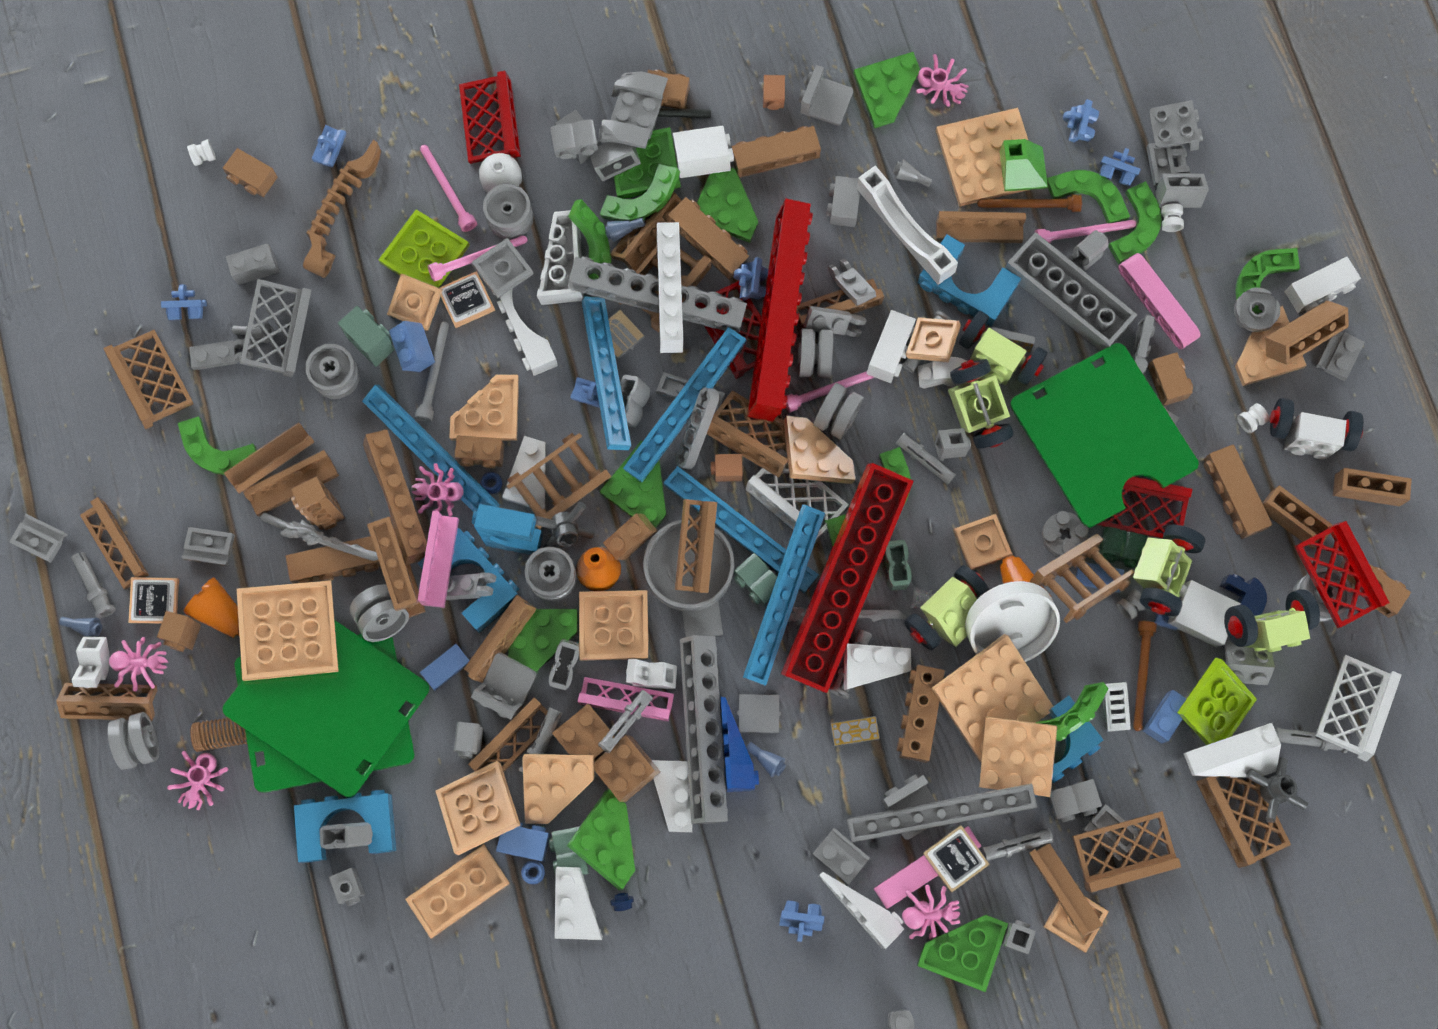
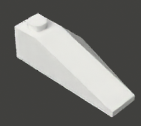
(1238, 754)
(872, 917)

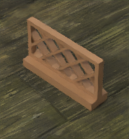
(132, 389)
(747, 444)
(1229, 824)
(1131, 872)

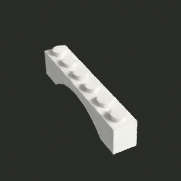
(927, 251)
(669, 288)
(536, 349)

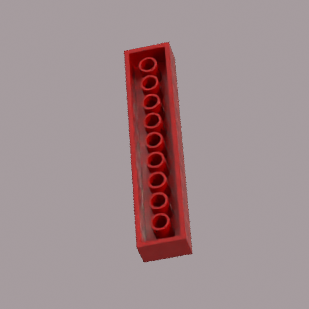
(779, 311)
(847, 577)

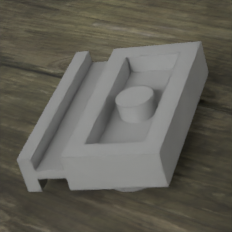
(1340, 355)
(38, 538)
(208, 546)
(1107, 817)
(841, 856)

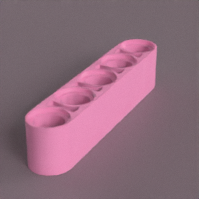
(1159, 301)
(910, 878)

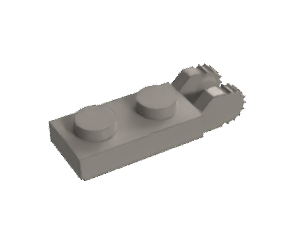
(852, 283)
(835, 320)
(1141, 348)
(217, 354)
(470, 586)

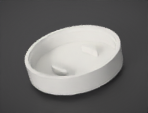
(1014, 609)

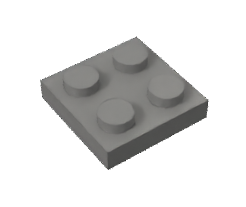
(502, 268)

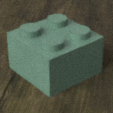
(367, 335)

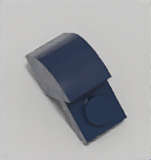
(1250, 594)

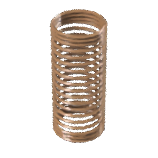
(198, 735)

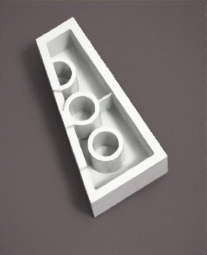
(559, 260)

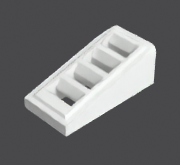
(1122, 688)

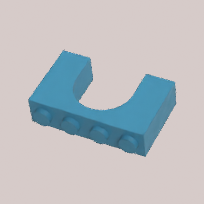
(990, 301)
(507, 529)
(485, 608)
(1078, 743)
(374, 809)

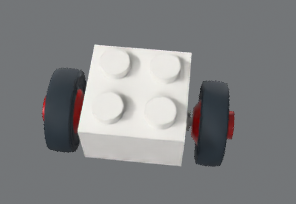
(1315, 433)

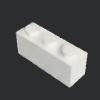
(1323, 285)
(891, 347)

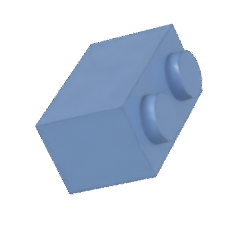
(412, 346)
(1165, 717)
(525, 842)

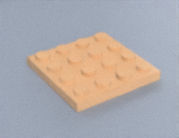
(973, 154)
(287, 630)
(995, 686)

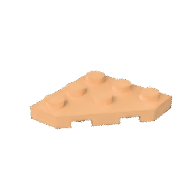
(1253, 363)
(490, 411)
(814, 454)
(553, 783)

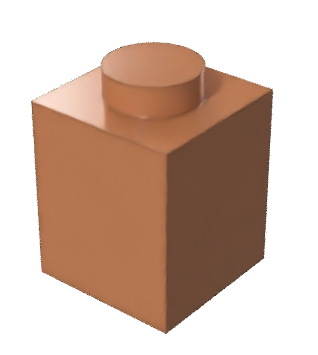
(773, 91)
(727, 467)

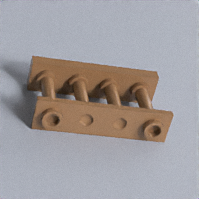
(698, 267)
(578, 489)
(1076, 557)
(397, 574)

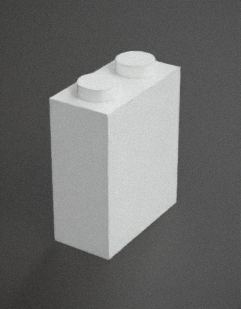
(702, 151)
(1202, 613)

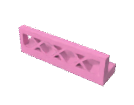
(438, 560)
(619, 705)

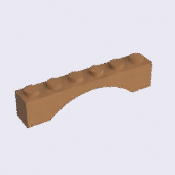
(402, 511)

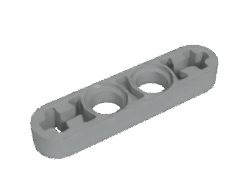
(689, 449)

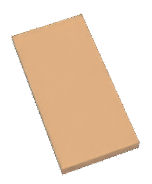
(457, 891)

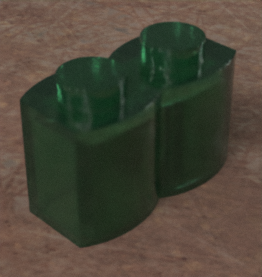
(1122, 546)

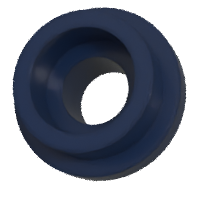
(488, 477)
(622, 902)

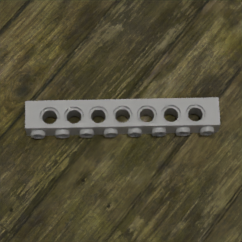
(646, 300)
(703, 730)

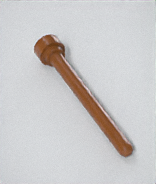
(1072, 203)
(1147, 631)

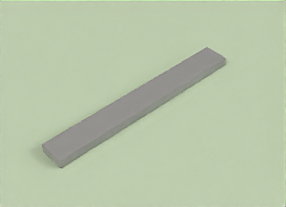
(942, 812)

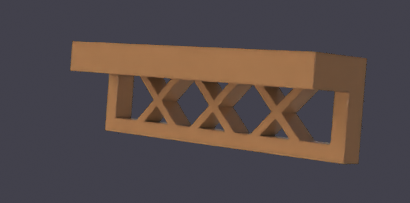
(981, 226)
(642, 244)
(847, 305)
(268, 457)
(277, 488)
(118, 537)
(704, 546)
(500, 637)
(105, 705)
(507, 734)
(1066, 890)

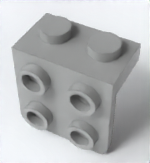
(825, 98)
(1176, 125)
(1249, 665)
(505, 686)
(910, 795)

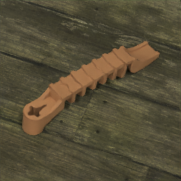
(318, 260)

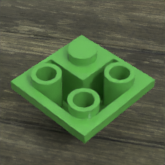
(1022, 165)

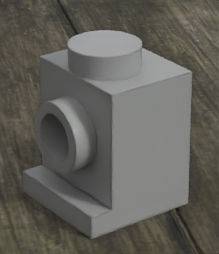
(952, 443)

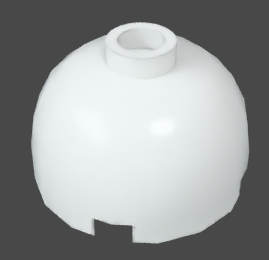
(499, 170)

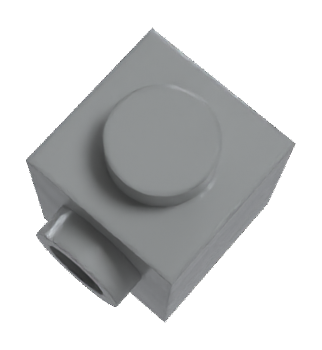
(347, 887)
(1018, 937)

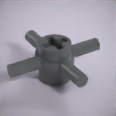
(565, 527)
(1277, 789)

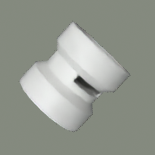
(201, 152)
(1172, 217)
(1254, 417)

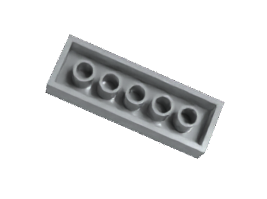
(1070, 293)

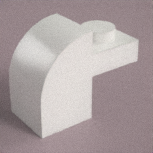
(938, 372)
(93, 662)
(651, 675)

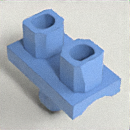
(1078, 121)
(328, 146)
(1128, 171)
(749, 278)
(173, 308)
(585, 392)
(801, 923)

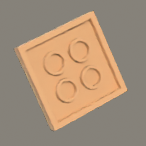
(613, 625)
(1018, 755)
(477, 808)

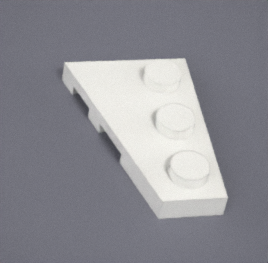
(529, 454)
(873, 663)
(674, 796)
(573, 907)

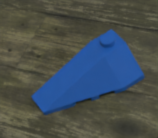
(738, 764)

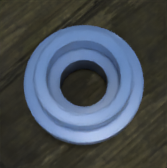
(525, 872)

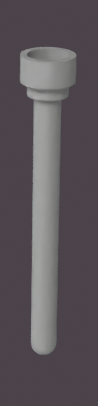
(425, 412)

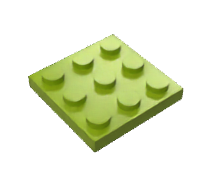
(421, 244)
(1217, 703)

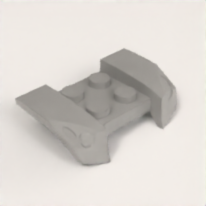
(635, 110)

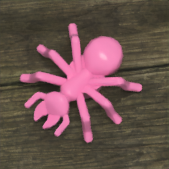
(938, 81)
(438, 491)
(136, 664)
(198, 776)
(924, 915)

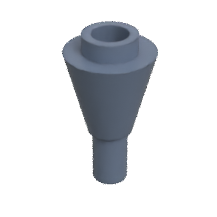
(617, 229)
(85, 626)
(771, 762)

